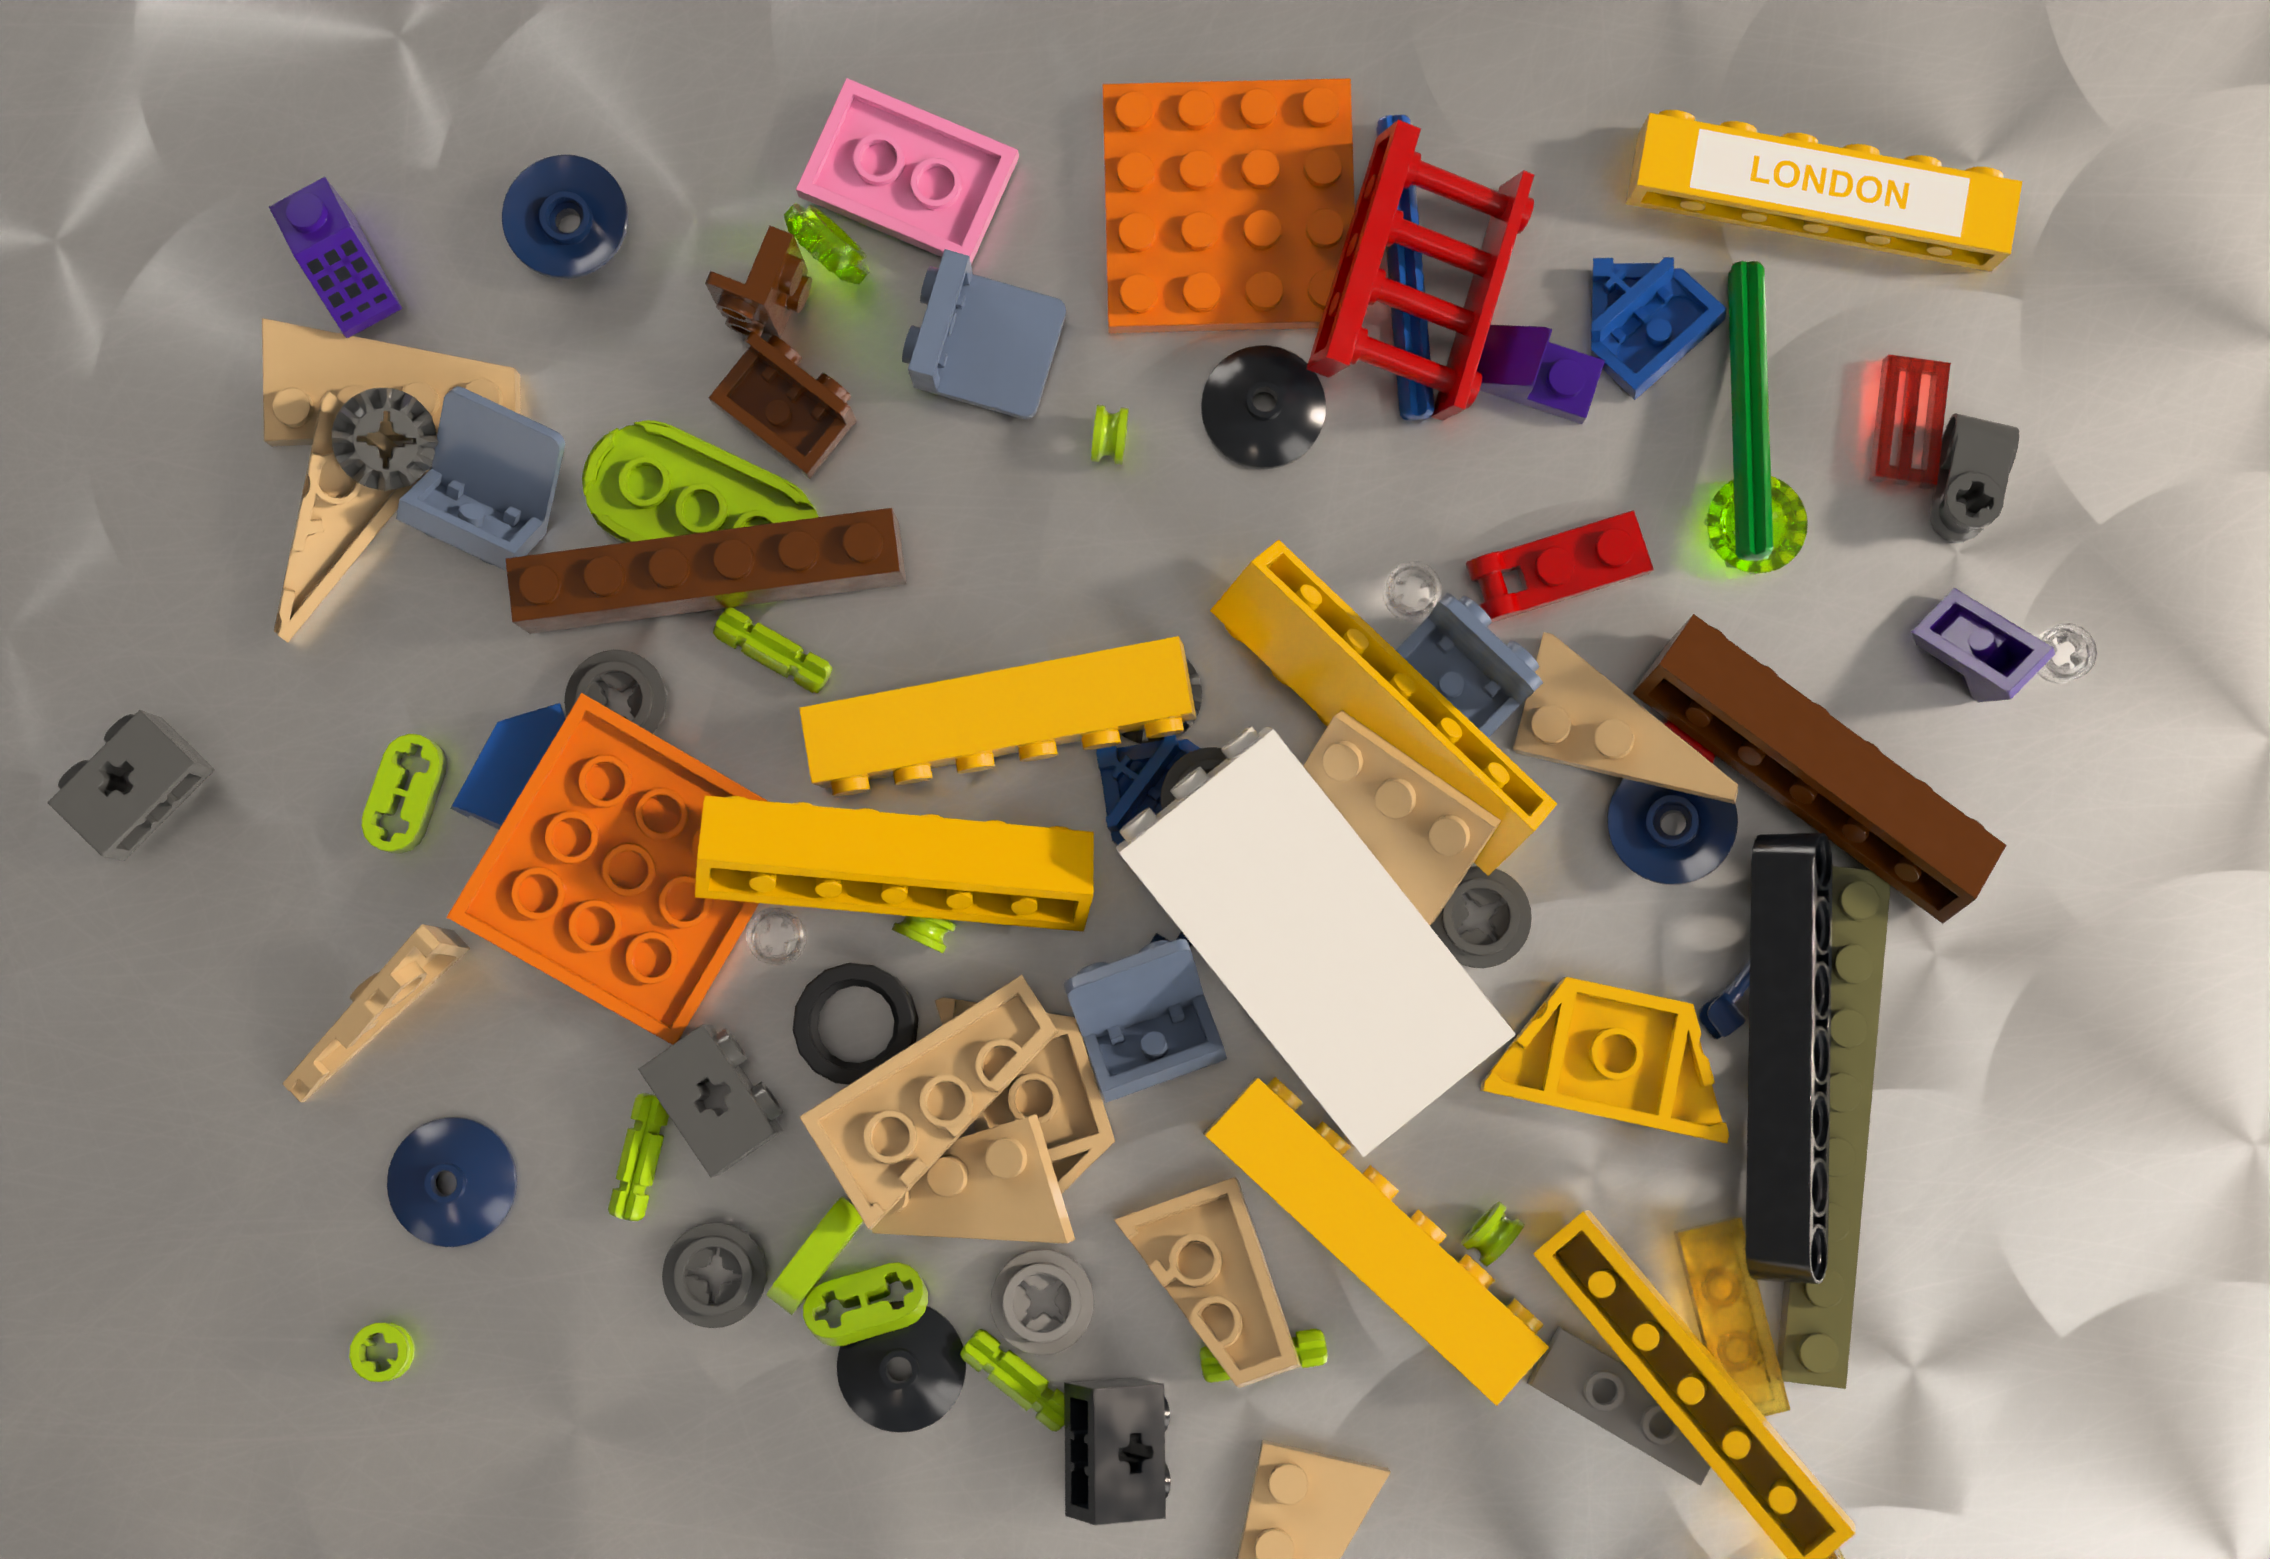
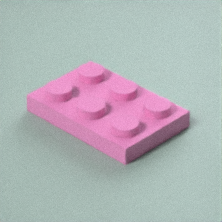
(907, 172)

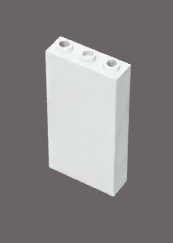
(1313, 938)

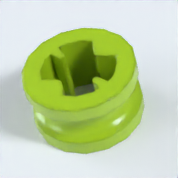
(1109, 434)
(925, 931)
(1492, 1234)
(372, 1369)

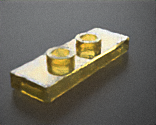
(1732, 1310)

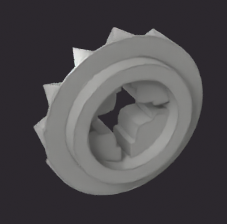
(1044, 1333)

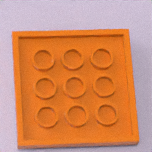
(1225, 202)
(602, 873)

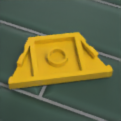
(1614, 1059)

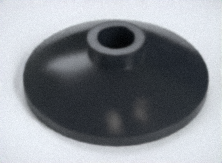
(1256, 436)
(924, 1397)

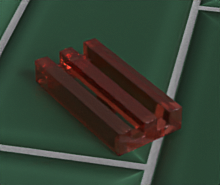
(1903, 473)

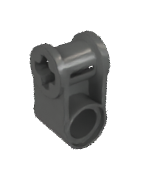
(1972, 467)

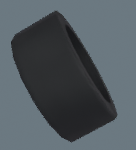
(822, 988)

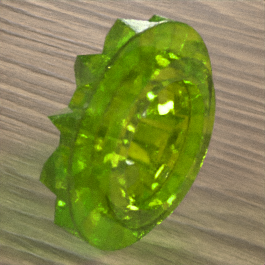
(827, 243)
(1788, 528)

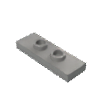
(1614, 1400)

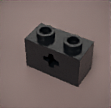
(1100, 1479)

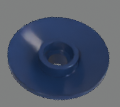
(549, 193)
(1663, 858)
(483, 1177)

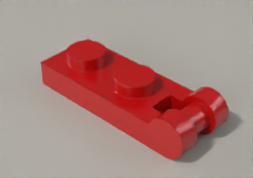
(1562, 566)

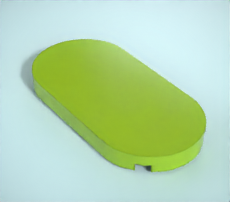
(670, 483)

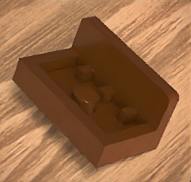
(772, 290)
(784, 404)

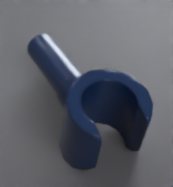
(1720, 1013)

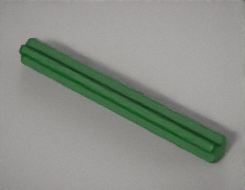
(1750, 411)

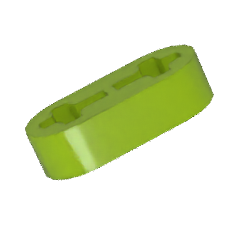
(389, 789)
(815, 1256)
(861, 1290)

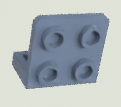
(983, 339)
(487, 480)
(1471, 663)
(1144, 1018)

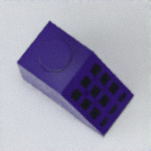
(335, 256)

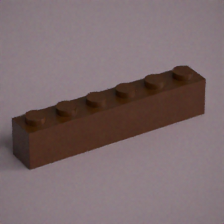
(706, 571)
(1820, 770)

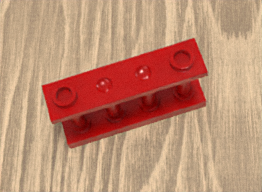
(1362, 283)

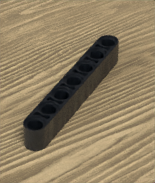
(1789, 1058)

